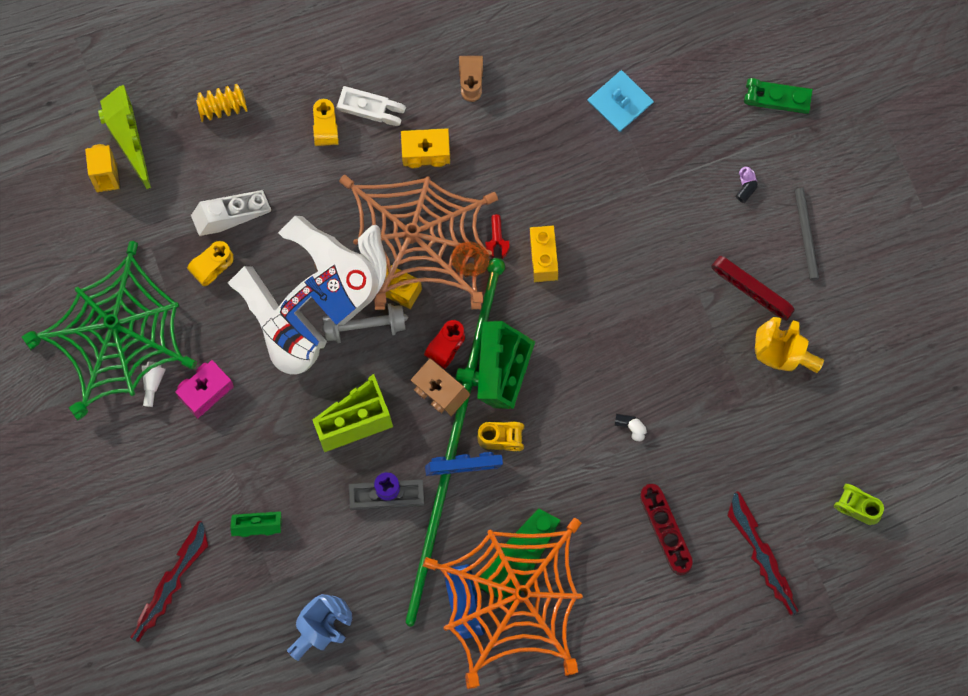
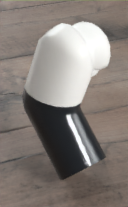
(634, 424)

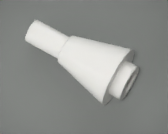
(151, 383)

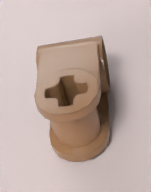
(471, 75)

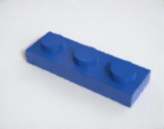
(463, 463)

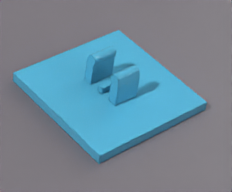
(620, 101)

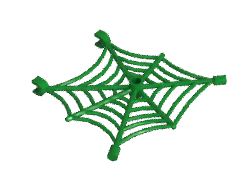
(114, 327)

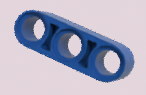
(461, 605)

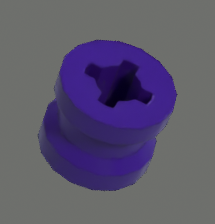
(386, 491)

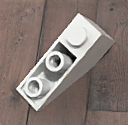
(226, 212)

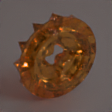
(471, 249)

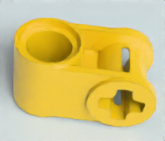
(324, 125)
(209, 264)
(503, 436)

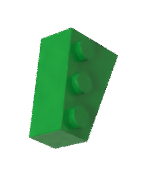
(502, 364)

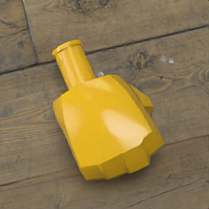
(784, 348)

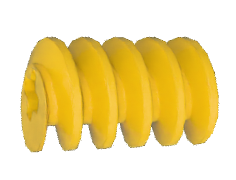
(221, 102)

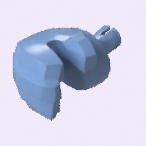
(317, 625)

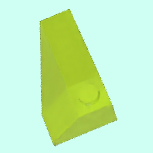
(121, 123)

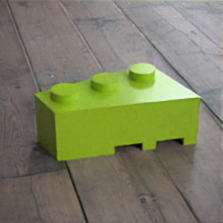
(353, 417)

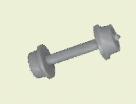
(395, 318)

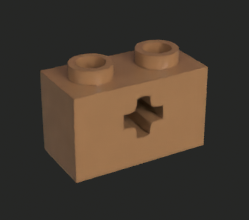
(433, 376)

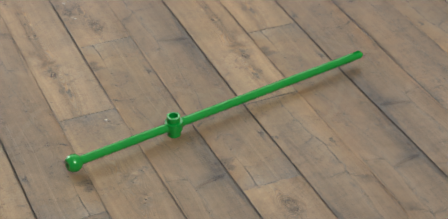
(468, 377)

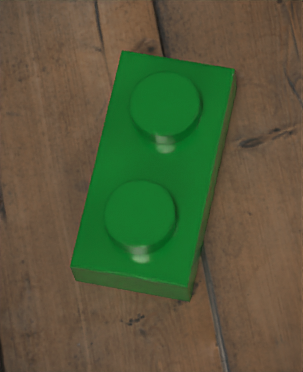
(256, 524)

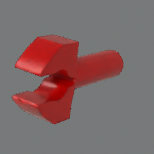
(497, 237)

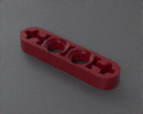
(753, 288)
(665, 529)

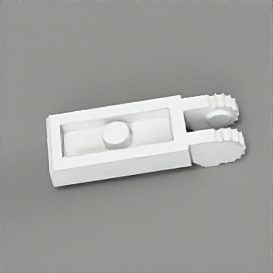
(369, 106)

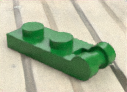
(778, 96)

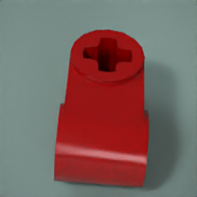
(443, 347)

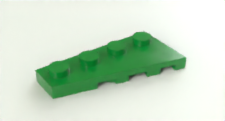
(538, 523)

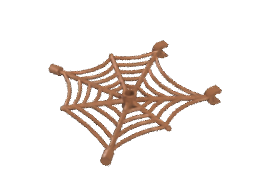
(412, 233)

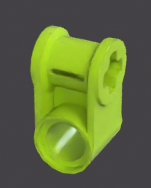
(858, 504)

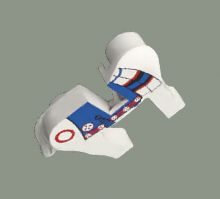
(340, 287)

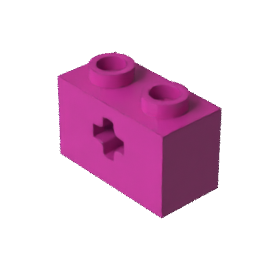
(201, 400)

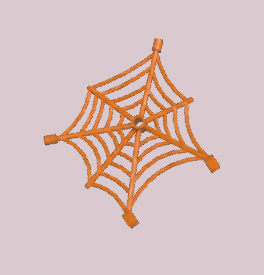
(570, 665)

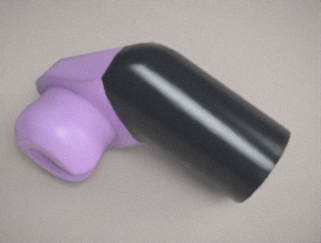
(748, 182)

